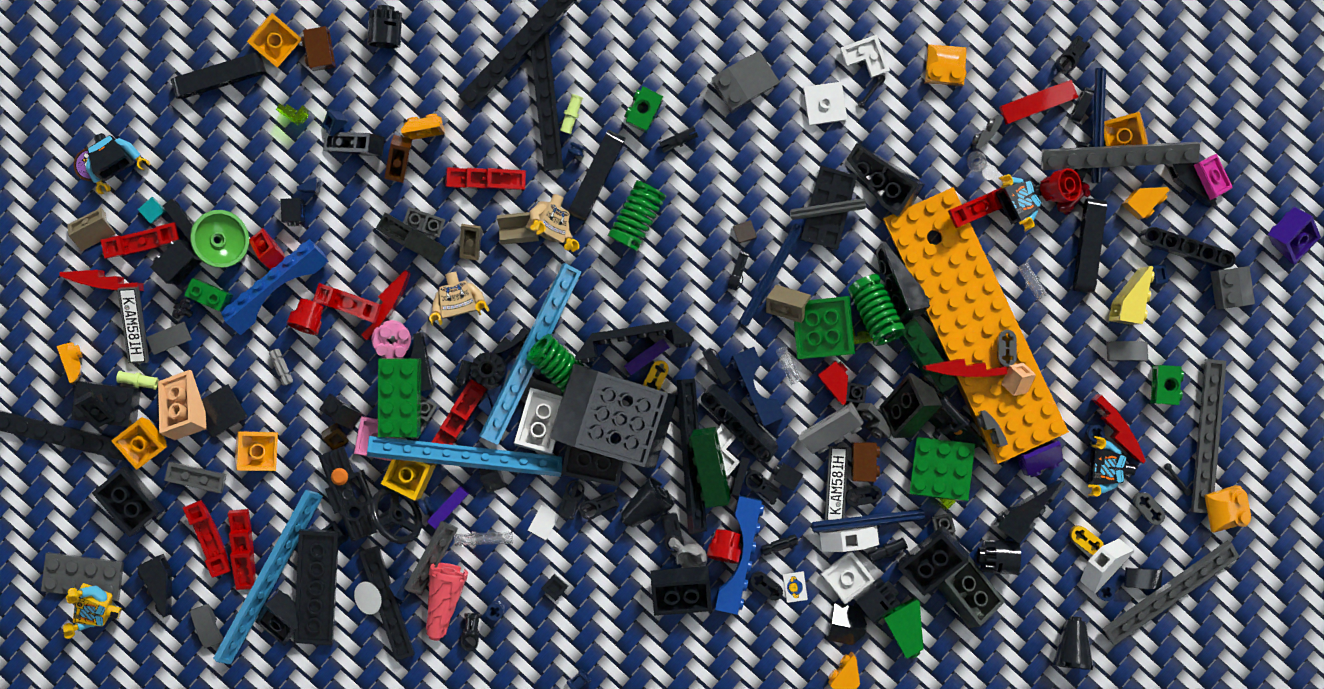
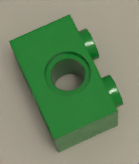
(652, 101)
(208, 294)
(1160, 375)

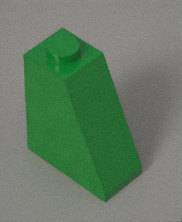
(907, 627)

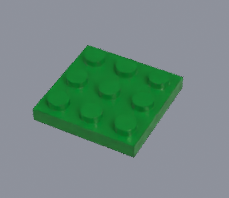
(825, 329)
(942, 469)

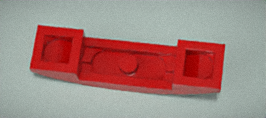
(975, 209)
(139, 241)
(347, 302)
(209, 538)

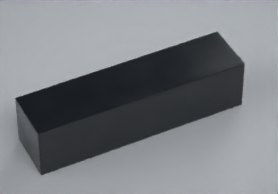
(179, 216)

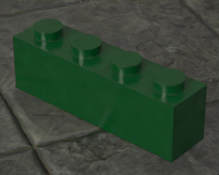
(924, 354)
(710, 467)

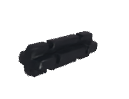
(779, 545)

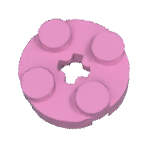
(384, 332)

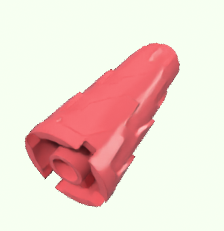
(444, 592)

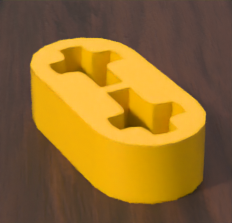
(652, 372)
(1084, 543)

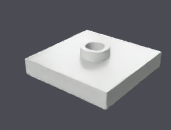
(825, 103)
(847, 577)

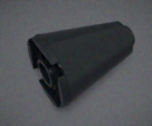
(647, 503)
(1074, 646)

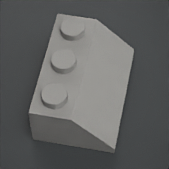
(831, 429)

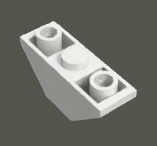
(849, 539)
(1105, 564)

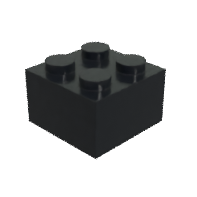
(175, 262)

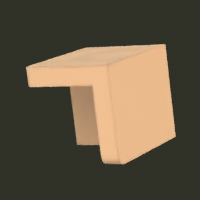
(1018, 379)

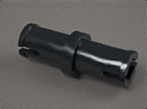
(678, 139)
(887, 550)

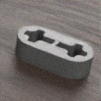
(1001, 348)
(1152, 505)

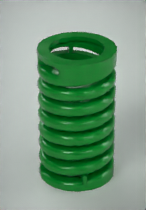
(634, 212)
(876, 309)
(552, 360)

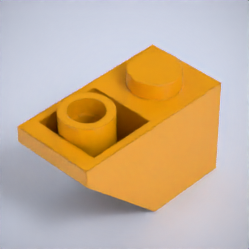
(1143, 200)
(846, 675)

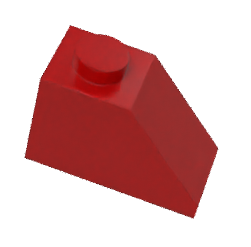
(266, 249)
(835, 380)

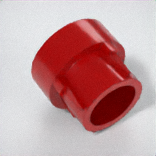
(1061, 186)
(306, 317)
(725, 547)

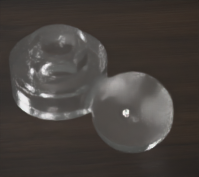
(988, 171)

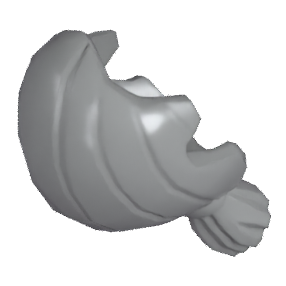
(688, 555)

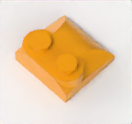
(274, 40)
(945, 65)
(423, 127)
(1125, 131)
(70, 358)
(140, 442)
(256, 451)
(1228, 508)

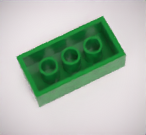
(399, 397)

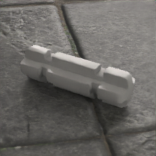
(281, 367)

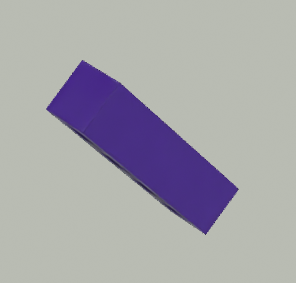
(646, 356)
(448, 507)

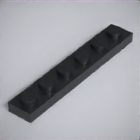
(389, 609)

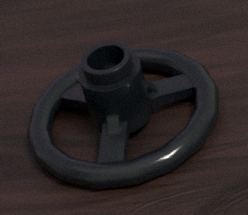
(394, 517)

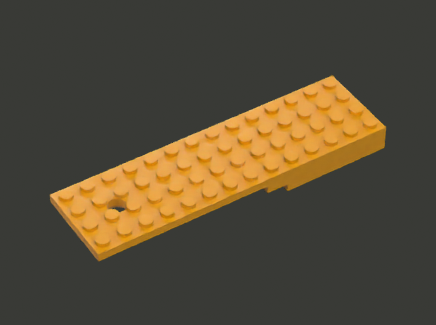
(967, 318)

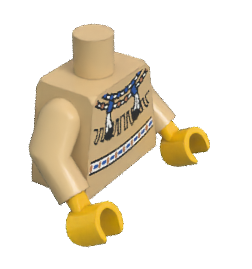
(552, 222)
(456, 299)

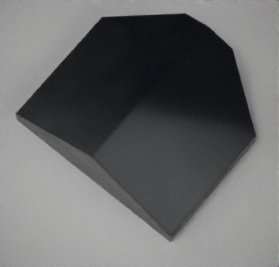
(846, 624)

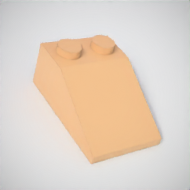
(180, 406)

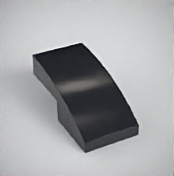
(507, 344)
(1143, 578)

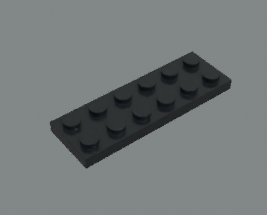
(316, 586)

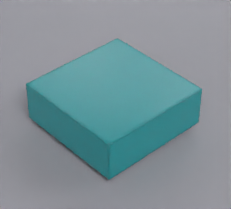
(152, 210)

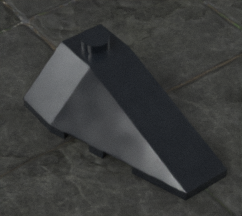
(889, 183)
(903, 289)
(1018, 519)

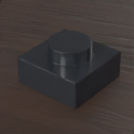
(555, 587)

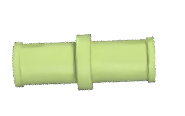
(571, 113)
(137, 380)

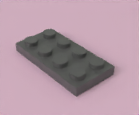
(71, 571)

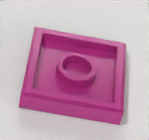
(1213, 176)

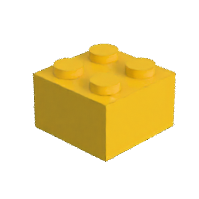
(408, 477)

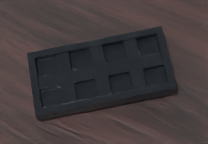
(830, 187)

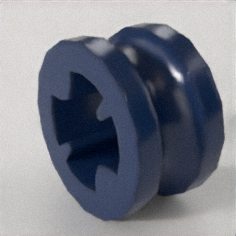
(577, 149)
(1089, 434)
(426, 505)
(1110, 589)

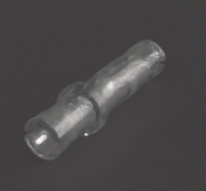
(483, 538)

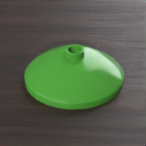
(231, 234)

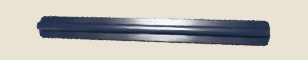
(1099, 118)
(771, 274)
(869, 520)

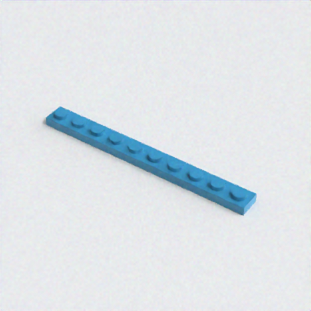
(522, 368)
(464, 456)
(267, 577)

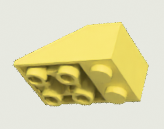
(1131, 302)

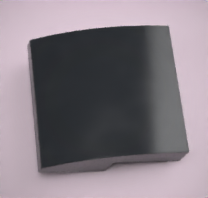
(222, 410)

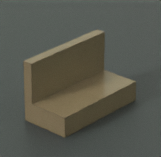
(90, 229)
(513, 229)
(787, 303)

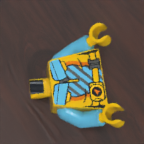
(90, 608)

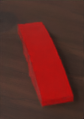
(1038, 102)
(485, 178)
(97, 279)
(390, 298)
(959, 368)
(460, 413)
(1122, 433)
(242, 549)

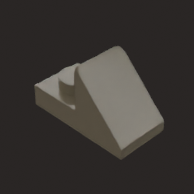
(470, 241)

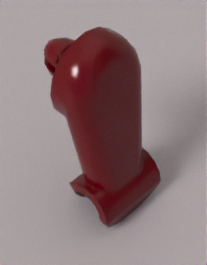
(1068, 206)

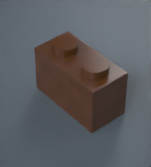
(318, 48)
(398, 158)
(864, 461)

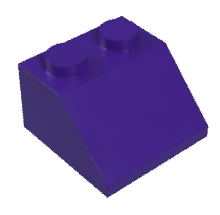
(1294, 234)
(1040, 458)

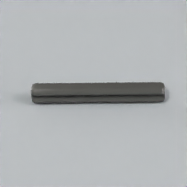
(827, 209)

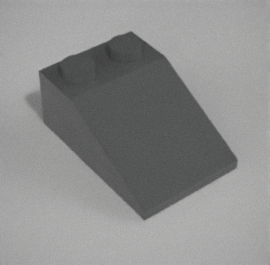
(744, 81)

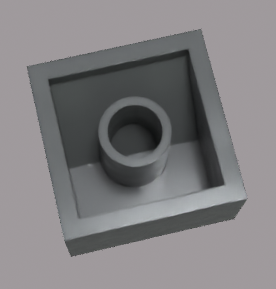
(1232, 287)

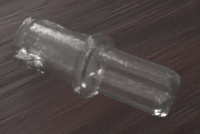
(788, 365)

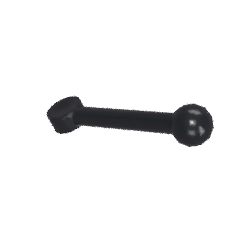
(881, 78)
(1187, 491)

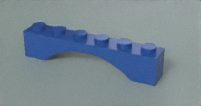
(303, 261)
(730, 593)

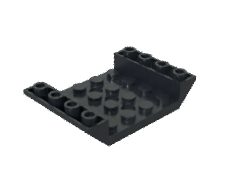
(589, 350)
(590, 414)

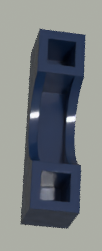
(767, 409)

